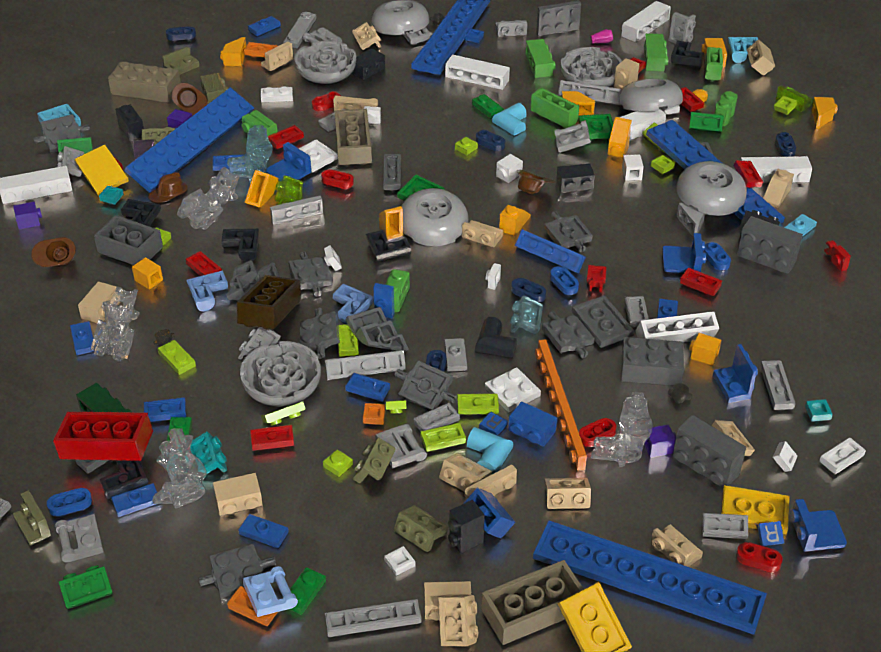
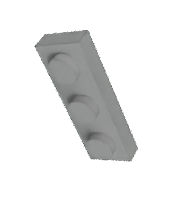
(296, 210)
(777, 385)

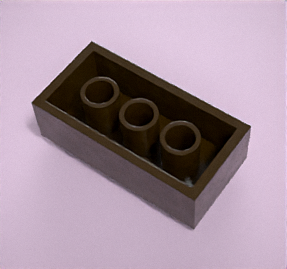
(268, 302)

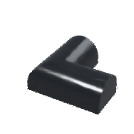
(683, 55)
(141, 211)
(244, 239)
(387, 249)
(491, 341)
(129, 478)

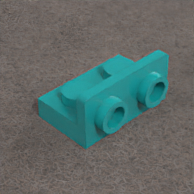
(209, 452)

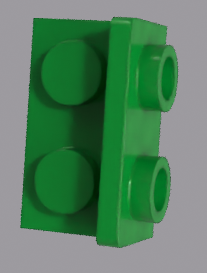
(85, 586)

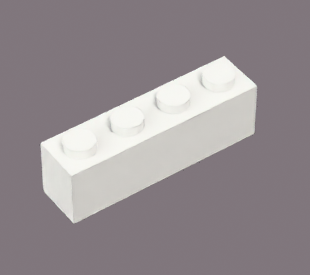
(646, 21)
(477, 72)
(768, 166)
(35, 184)
(679, 328)

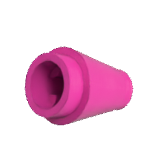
(601, 37)

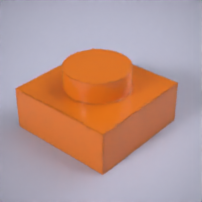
(374, 413)

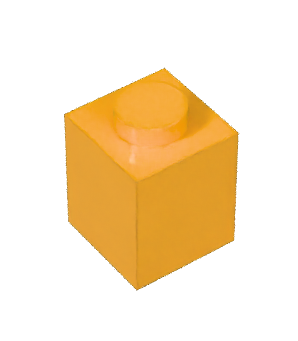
(147, 273)
(705, 349)

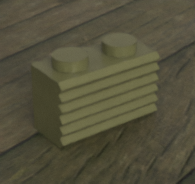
(212, 86)

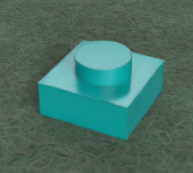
(111, 195)
(818, 410)

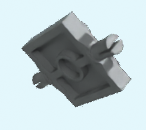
(60, 129)
(568, 231)
(312, 273)
(320, 331)
(568, 334)
(425, 386)
(233, 566)

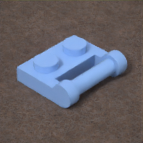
(263, 596)

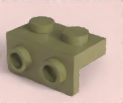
(375, 460)

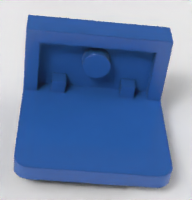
(681, 258)
(816, 529)

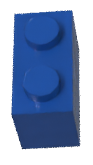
(532, 423)
(496, 519)

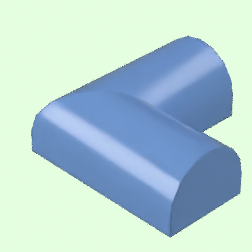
(204, 286)
(353, 301)

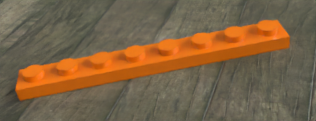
(561, 406)

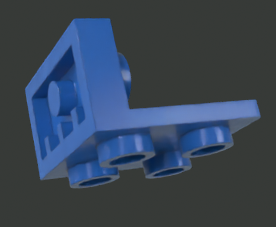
(295, 164)
(738, 380)

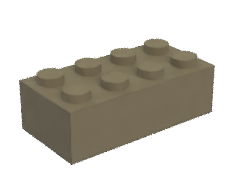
(144, 81)
(353, 137)
(529, 601)

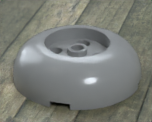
(399, 16)
(325, 62)
(590, 66)
(650, 95)
(712, 188)
(433, 217)
(280, 373)

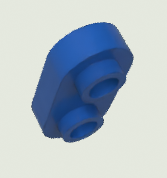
(717, 256)
(564, 280)
(69, 502)

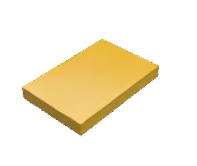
(101, 169)
(758, 505)
(594, 621)

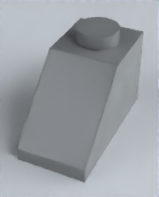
(690, 217)

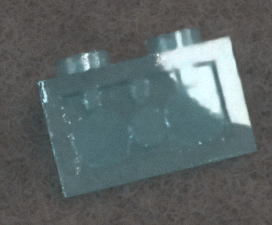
(526, 315)

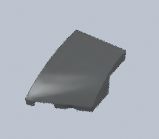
(246, 277)
(375, 331)

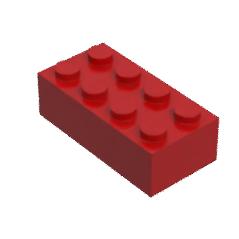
(103, 436)

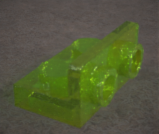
(803, 100)
(288, 190)

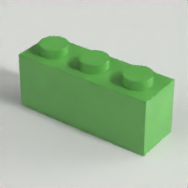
(655, 52)
(539, 58)
(554, 108)

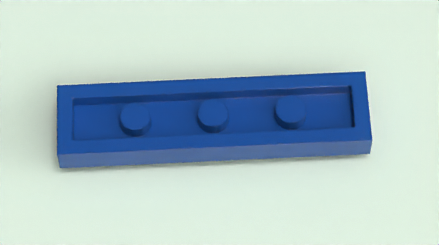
(550, 251)

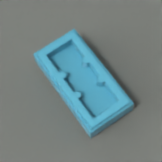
(802, 224)

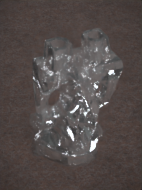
(198, 205)
(114, 334)
(635, 429)
(184, 470)

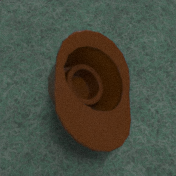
(189, 98)
(530, 182)
(168, 188)
(53, 252)

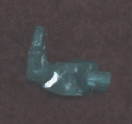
(257, 154)

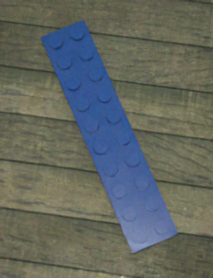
(449, 36)
(189, 139)
(688, 151)
(652, 577)

